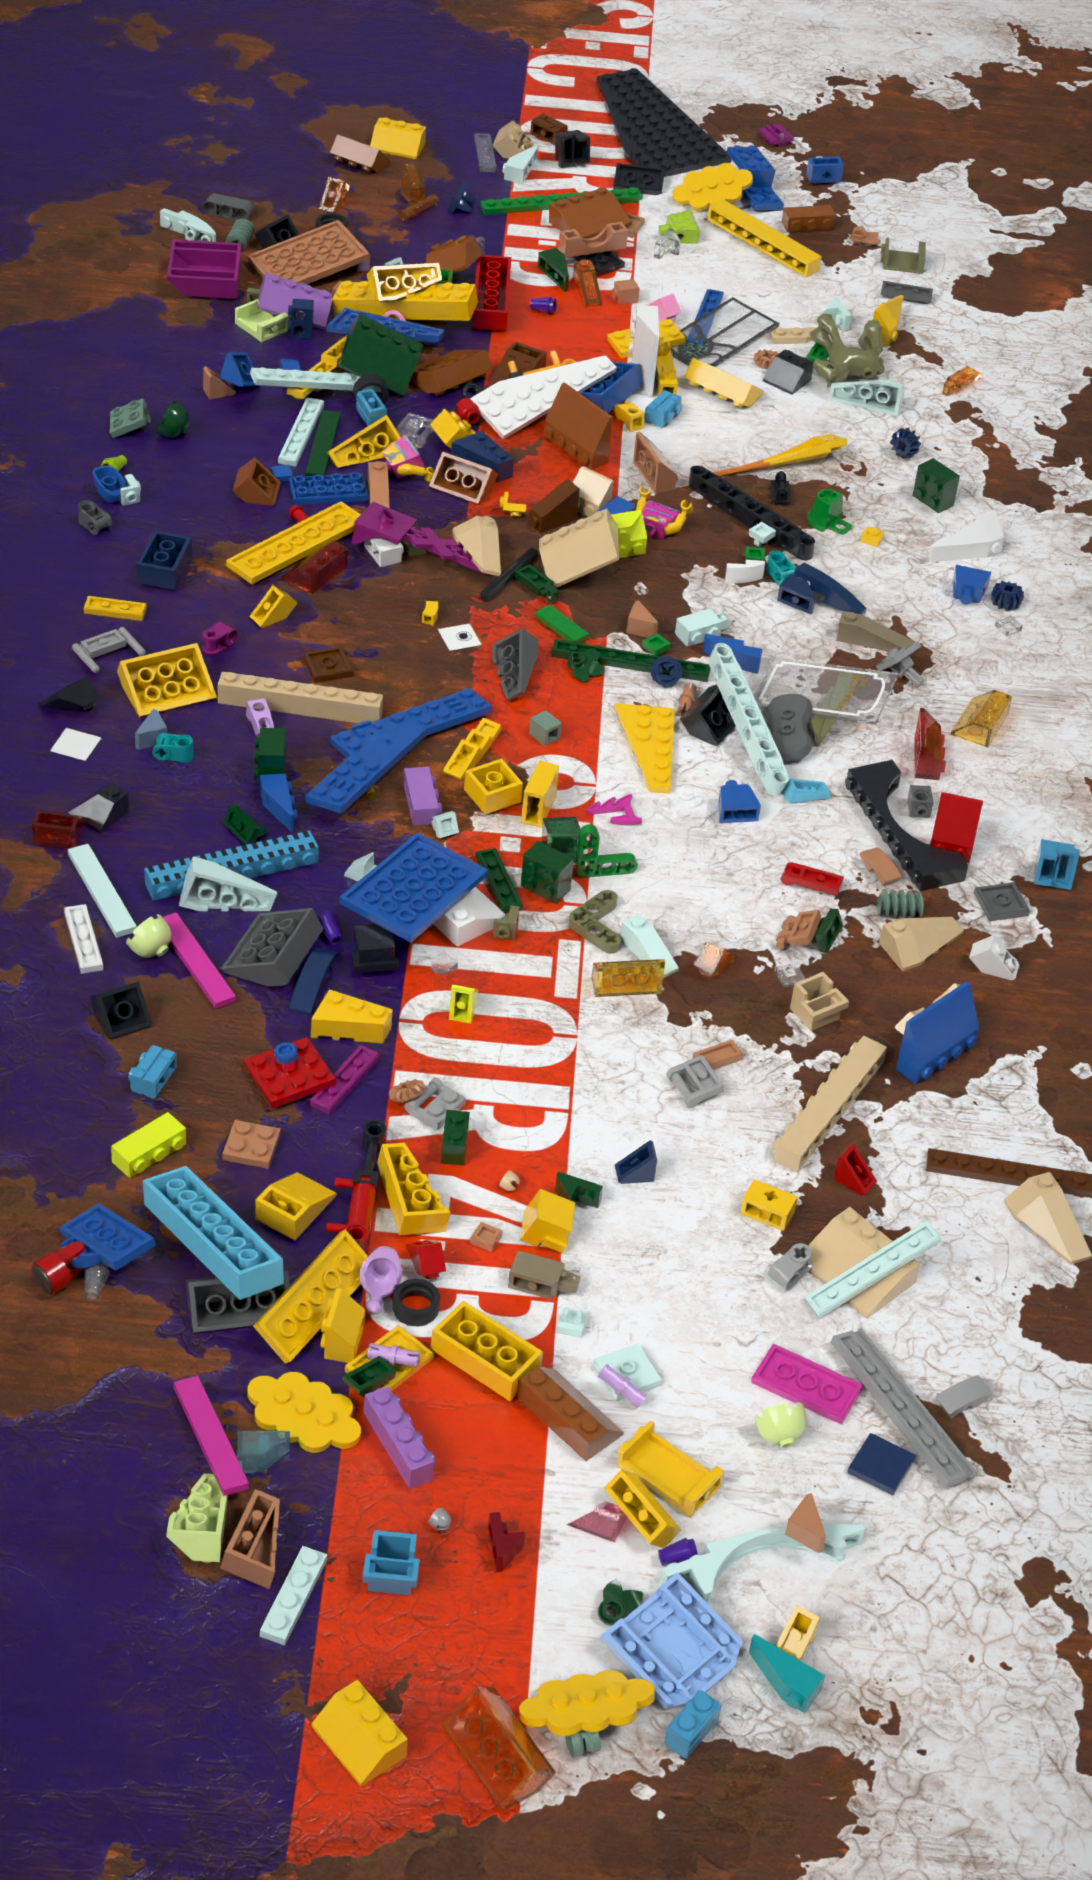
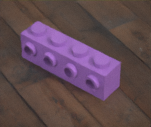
(399, 1437)

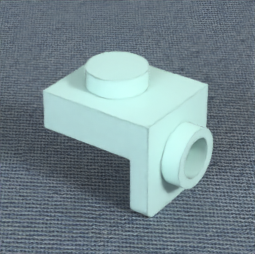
(131, 492)

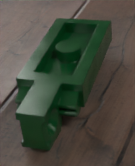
(537, 582)

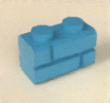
(370, 406)
(663, 409)
(152, 1071)
(692, 1724)

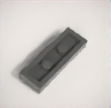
(910, 292)

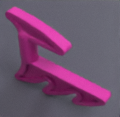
(621, 804)

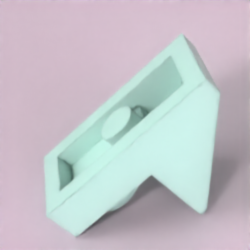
(839, 314)
(360, 867)

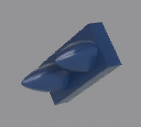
(461, 200)

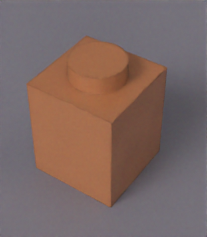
(625, 292)

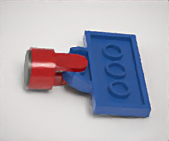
(90, 1239)

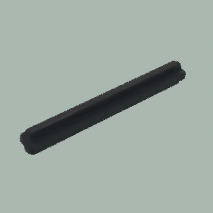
(508, 574)

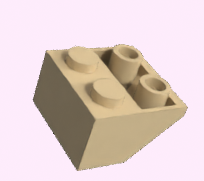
(511, 140)

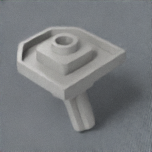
(901, 663)

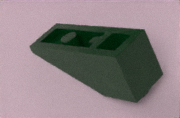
(554, 265)

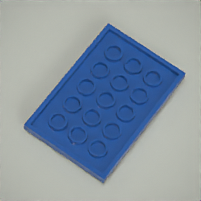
(413, 887)

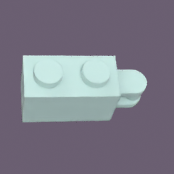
(693, 627)

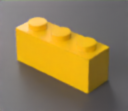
(642, 1509)

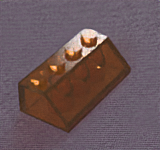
(498, 1747)

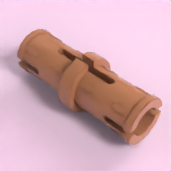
(686, 698)

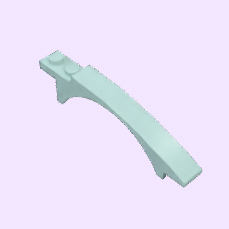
(705, 1569)

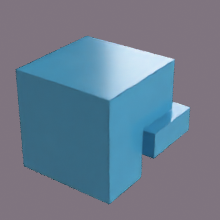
(1056, 864)
(391, 1563)

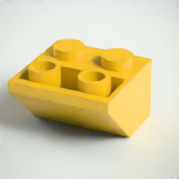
(450, 427)
(342, 1328)

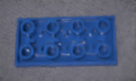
(328, 489)

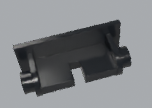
(780, 489)

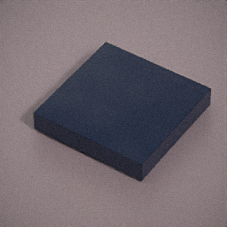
(881, 1464)

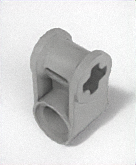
(792, 1266)

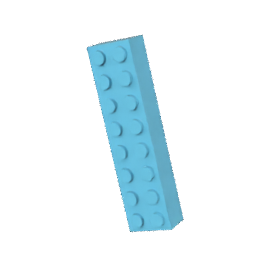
(213, 1232)

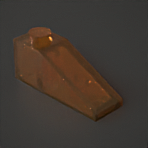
(586, 283)

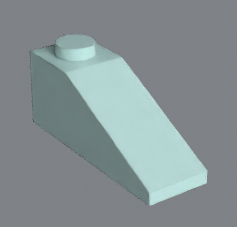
(520, 165)
(645, 943)

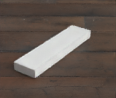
(83, 938)

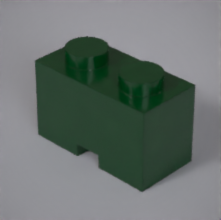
(455, 1137)

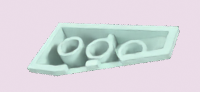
(873, 395)
(217, 887)

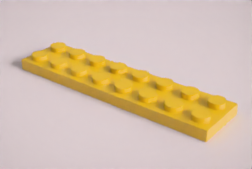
(294, 543)

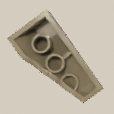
(865, 632)

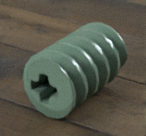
(241, 233)
(900, 902)

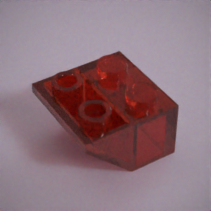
(57, 829)

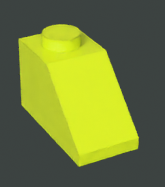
(463, 1003)

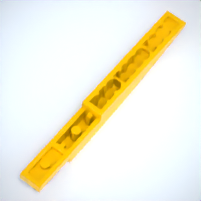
(328, 363)

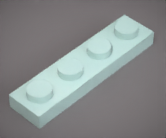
(293, 1595)

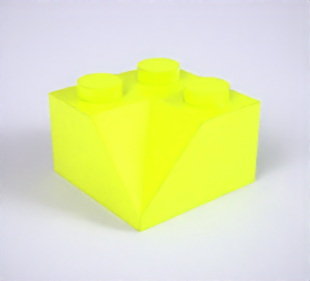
(631, 533)

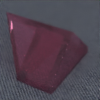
(603, 1522)

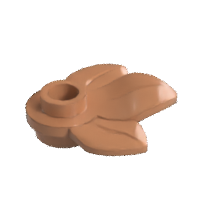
(861, 236)

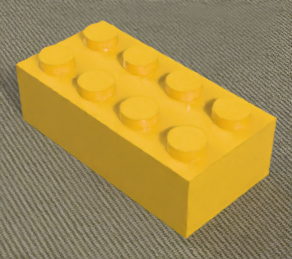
(485, 1349)

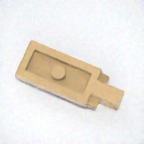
(791, 335)

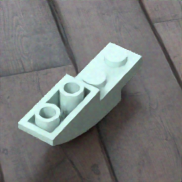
(187, 224)

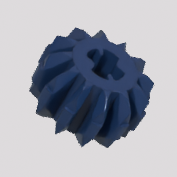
(905, 442)
(1007, 595)

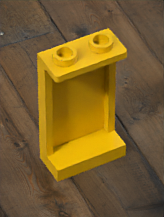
(669, 1470)

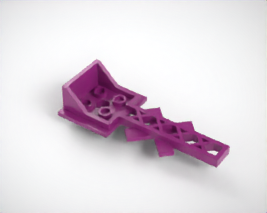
(395, 527)

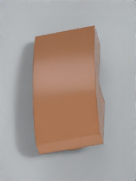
(882, 865)

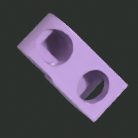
(260, 718)

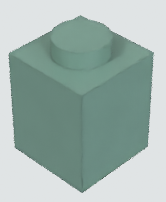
(545, 728)

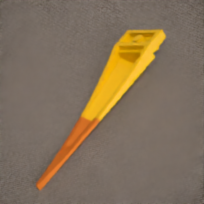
(810, 450)

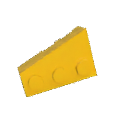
(351, 1018)

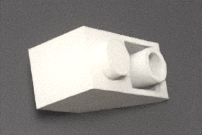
(993, 958)

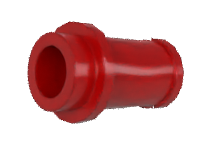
(296, 512)

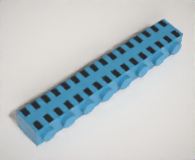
(247, 860)

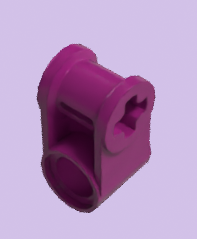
(218, 638)

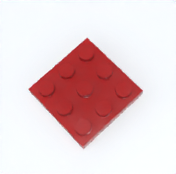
(292, 1081)

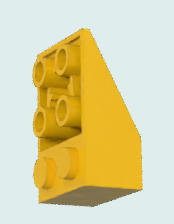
(292, 1204)

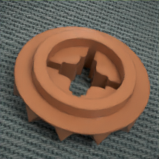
(764, 358)
(407, 1091)

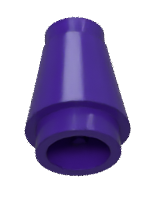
(544, 304)
(331, 927)
(678, 1552)

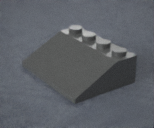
(274, 946)

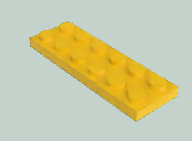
(301, 1308)

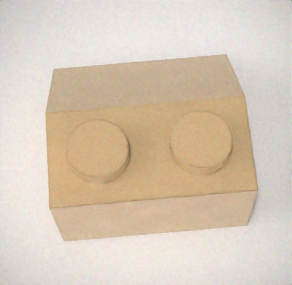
(594, 491)

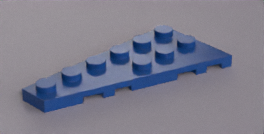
(419, 332)

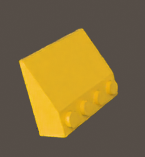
(166, 680)

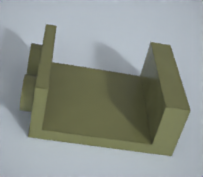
(903, 260)

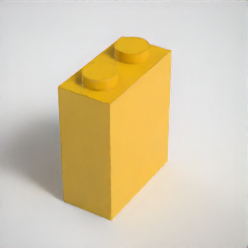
(540, 793)

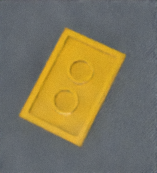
(403, 1339)

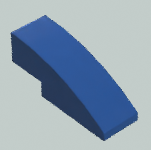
(747, 657)

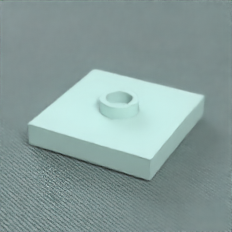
(630, 1363)

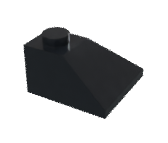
(73, 697)
(103, 807)
(121, 1010)

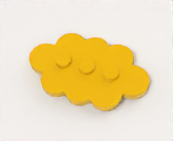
(712, 185)
(306, 1410)
(587, 1703)

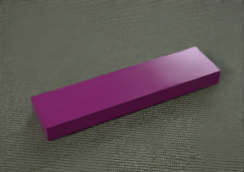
(346, 1078)

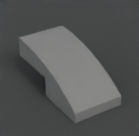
(964, 1394)

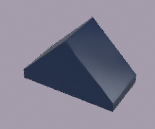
(638, 1165)

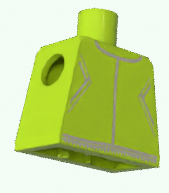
(684, 226)

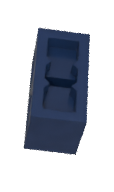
(302, 319)

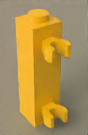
(665, 371)

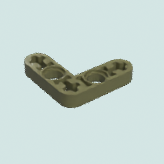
(605, 940)

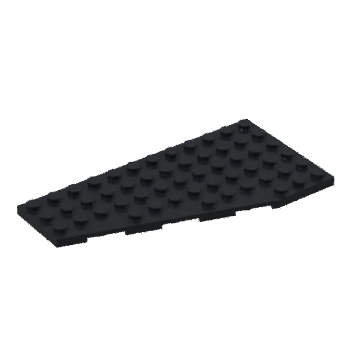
(654, 127)

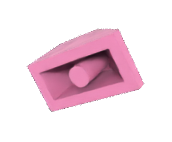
(667, 307)

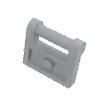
(702, 1078)
(435, 1112)

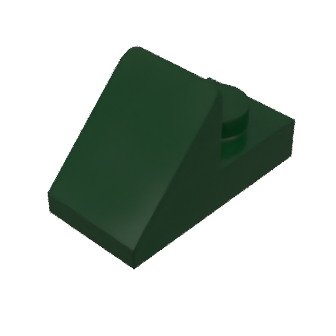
(578, 1190)
(369, 1376)

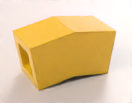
(430, 613)

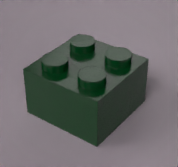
(936, 485)
(271, 752)
(547, 872)

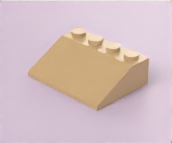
(580, 548)
(848, 1242)

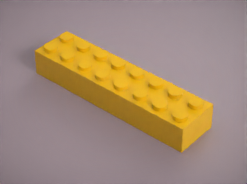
(431, 303)

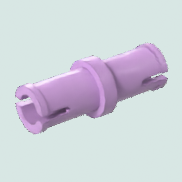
(394, 1355)
(622, 1385)

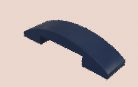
(311, 980)

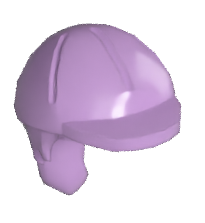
(380, 1276)

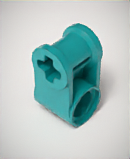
(779, 566)
(175, 747)

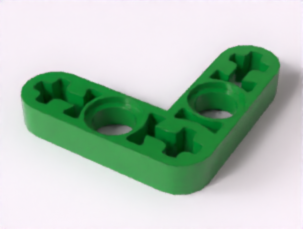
(595, 861)

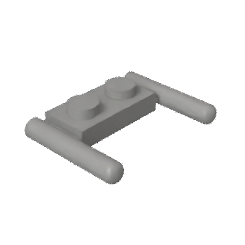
(103, 644)

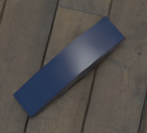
(835, 594)

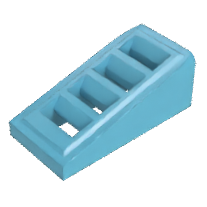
(805, 790)

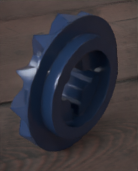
(666, 663)

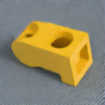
(630, 415)

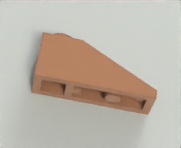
(378, 483)

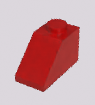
(427, 1258)

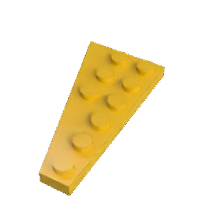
(651, 740)

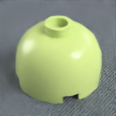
(151, 938)
(782, 1424)

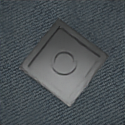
(1001, 901)

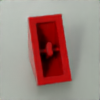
(854, 1171)

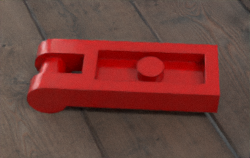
(812, 878)

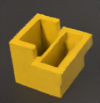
(548, 1220)

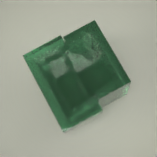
(561, 834)

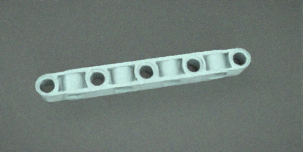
(748, 719)

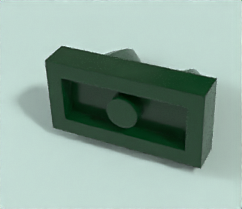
(243, 825)
(828, 930)

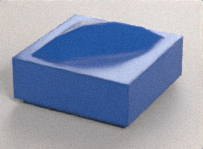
(282, 472)

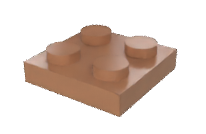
(251, 1144)

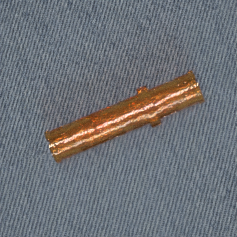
(423, 205)

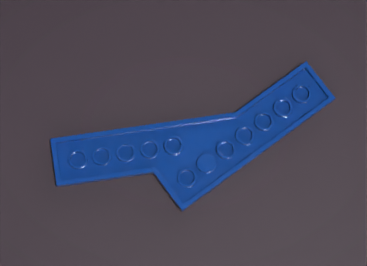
(380, 744)

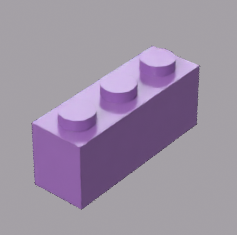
(421, 795)

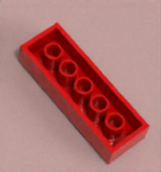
(492, 292)

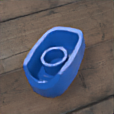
(108, 483)

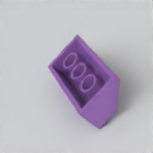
(278, 294)

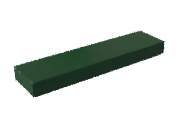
(498, 880)

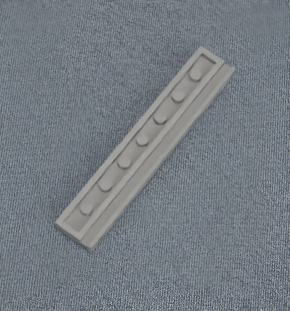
(903, 1408)

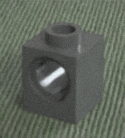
(920, 801)

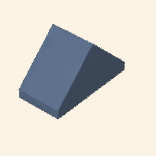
(149, 730)

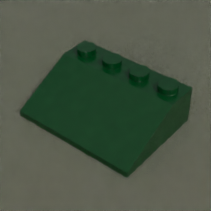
(380, 351)

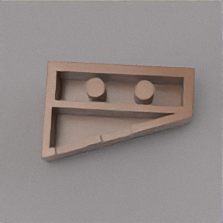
(254, 1541)

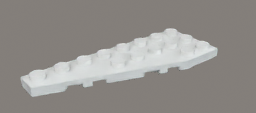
(523, 399)

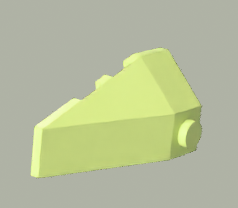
(200, 1521)

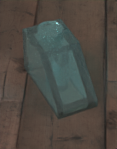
(261, 1449)

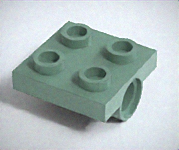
(129, 417)

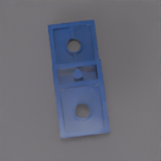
(759, 194)

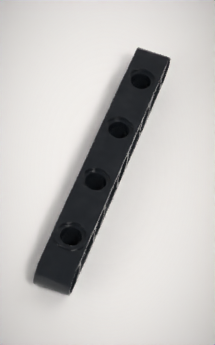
(751, 511)

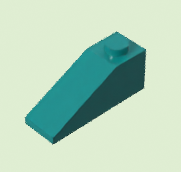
(790, 1677)

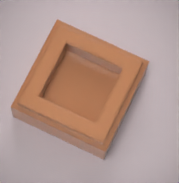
(486, 1237)

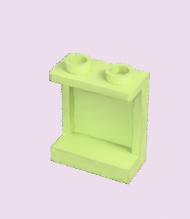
(260, 323)

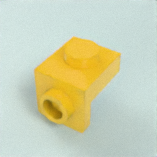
(513, 509)

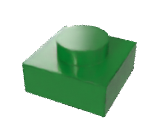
(754, 553)
(656, 644)

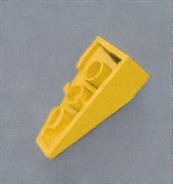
(397, 281)
(888, 316)

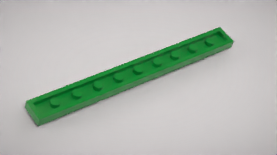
(540, 203)

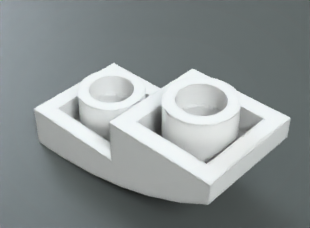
(744, 573)

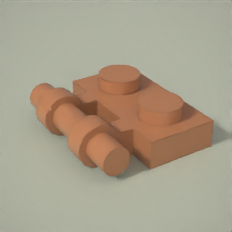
(798, 930)

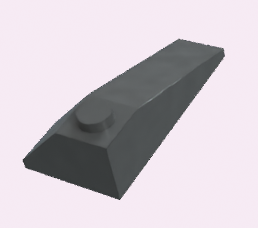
(515, 661)

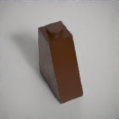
(556, 508)

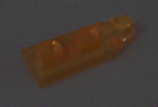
(960, 380)

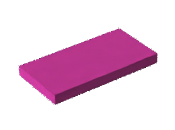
(807, 1383)

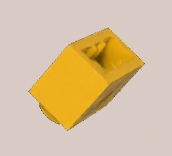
(768, 1205)

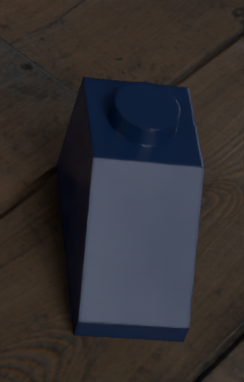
(797, 594)

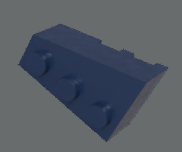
(484, 451)

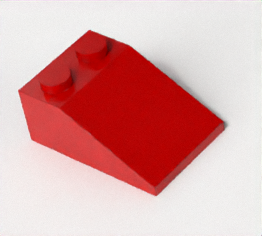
(956, 824)

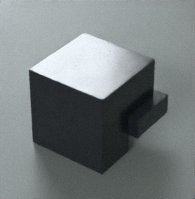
(572, 148)
(373, 949)

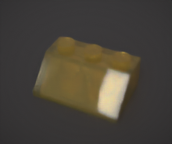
(983, 717)
(627, 977)

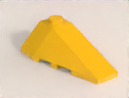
(366, 444)

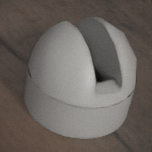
(440, 1519)

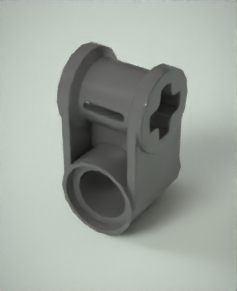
(93, 517)

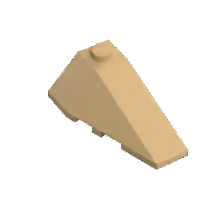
(481, 541)
(915, 939)
(1045, 1210)

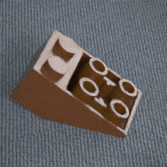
(525, 359)

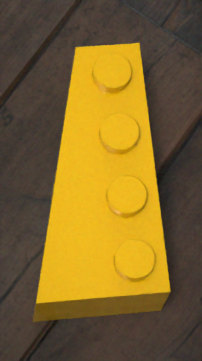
(410, 1196)

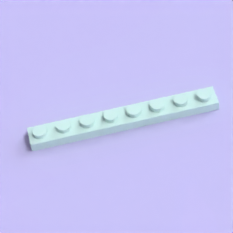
(306, 379)

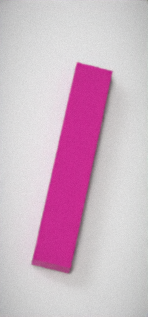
(198, 963)
(211, 1436)

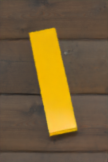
(472, 749)

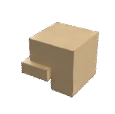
(817, 1002)

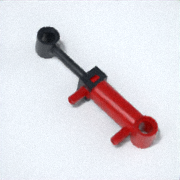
(364, 1187)

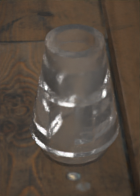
(95, 1280)

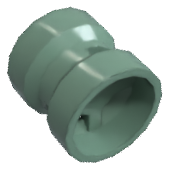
(583, 1742)

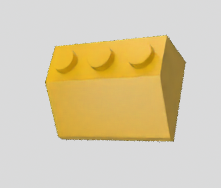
(398, 138)
(360, 1733)

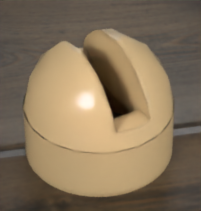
(508, 1181)

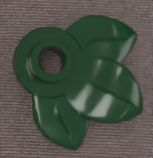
(585, 665)
(618, 1601)

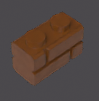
(546, 127)

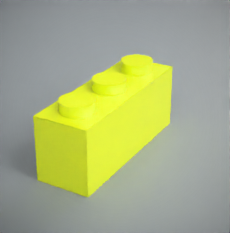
(148, 1145)

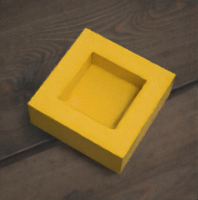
(872, 536)

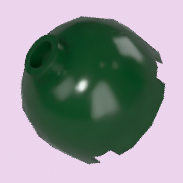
(174, 421)

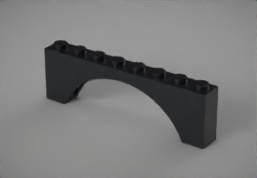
(924, 864)

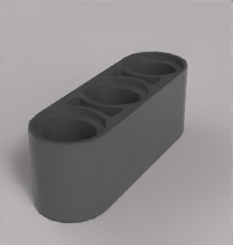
(228, 207)

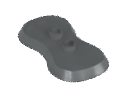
(788, 722)

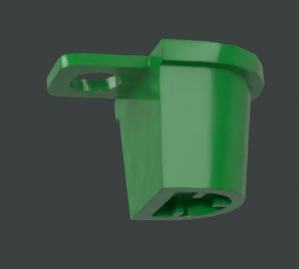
(827, 512)

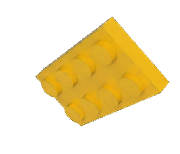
(667, 333)

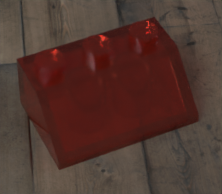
(318, 567)
(928, 747)

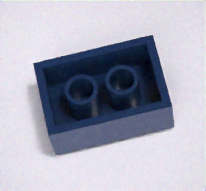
(164, 560)

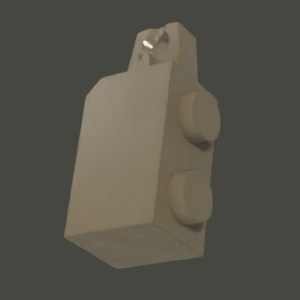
(541, 1276)

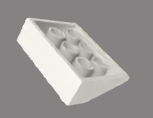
(645, 344)
(469, 918)

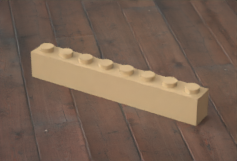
(300, 698)
(829, 1103)

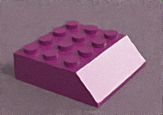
(205, 268)

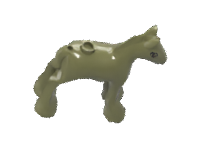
(848, 360)

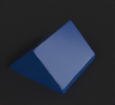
(237, 369)

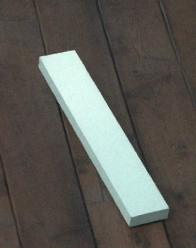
(301, 432)
(102, 890)
(873, 1269)

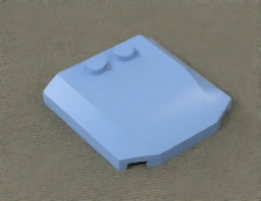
(675, 1643)

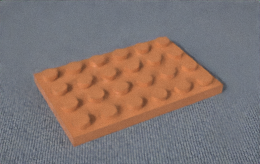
(311, 254)

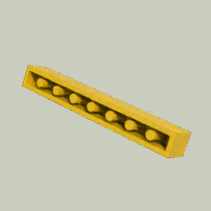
(764, 238)

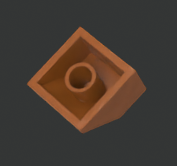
(256, 484)

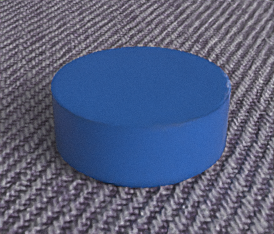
(285, 1053)

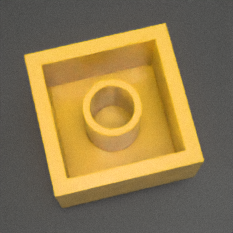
(493, 786)

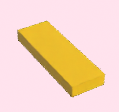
(115, 608)

